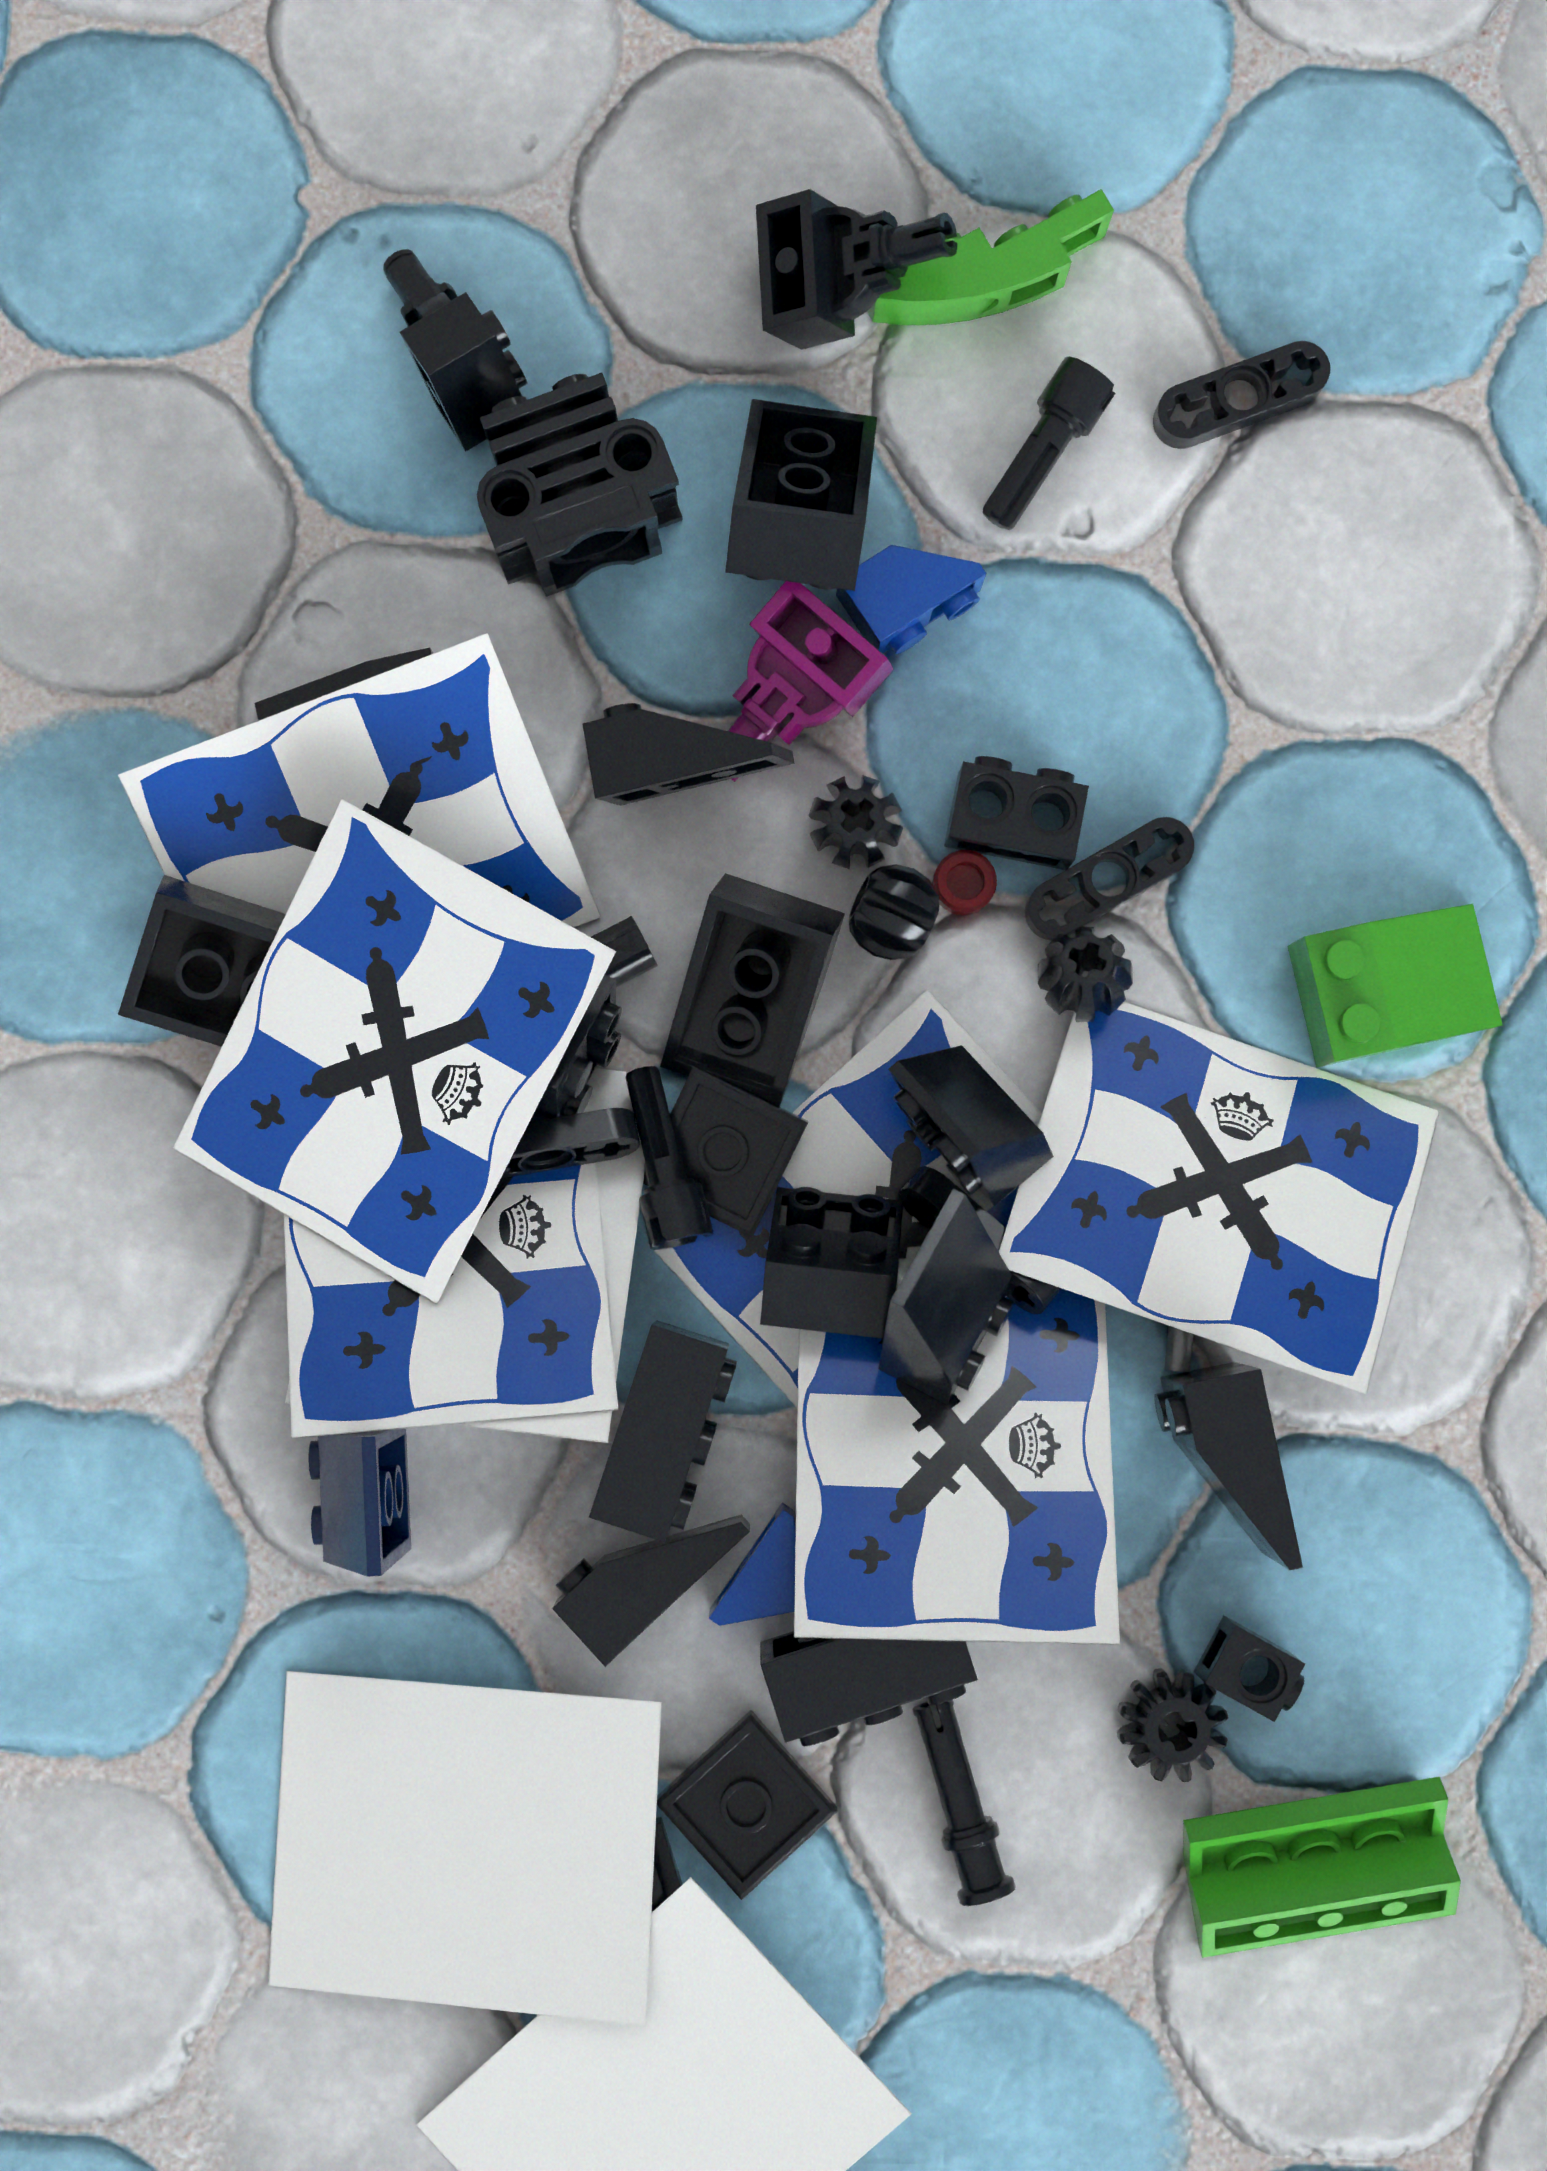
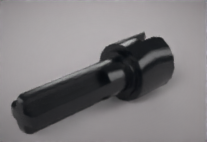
(1068, 410)
(673, 1204)

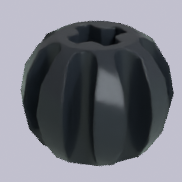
(853, 803)
(894, 912)
(1104, 984)

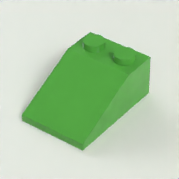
(1394, 984)

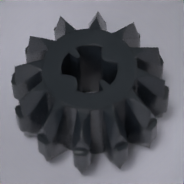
(1190, 1744)

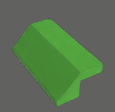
(1320, 1867)

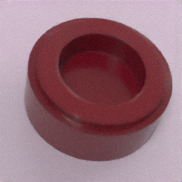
(964, 882)

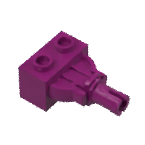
(805, 668)

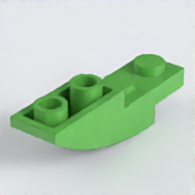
(996, 279)

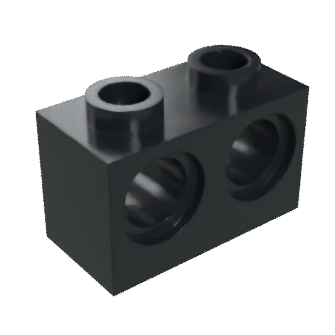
(1014, 832)

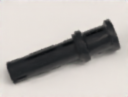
(969, 1832)

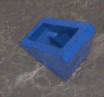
(764, 1578)

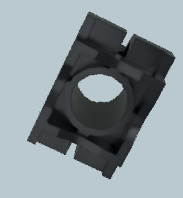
(577, 481)

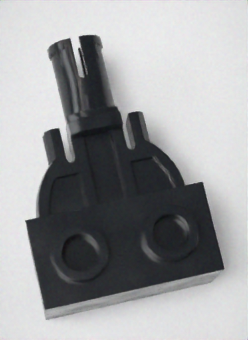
(833, 263)
(454, 348)

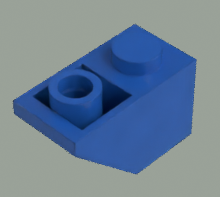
(906, 591)

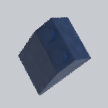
(362, 1499)

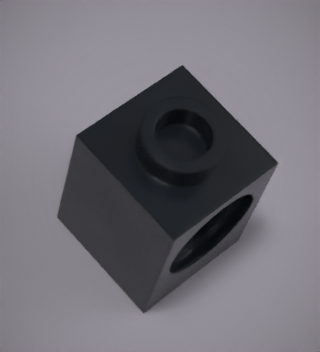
(1229, 1651)

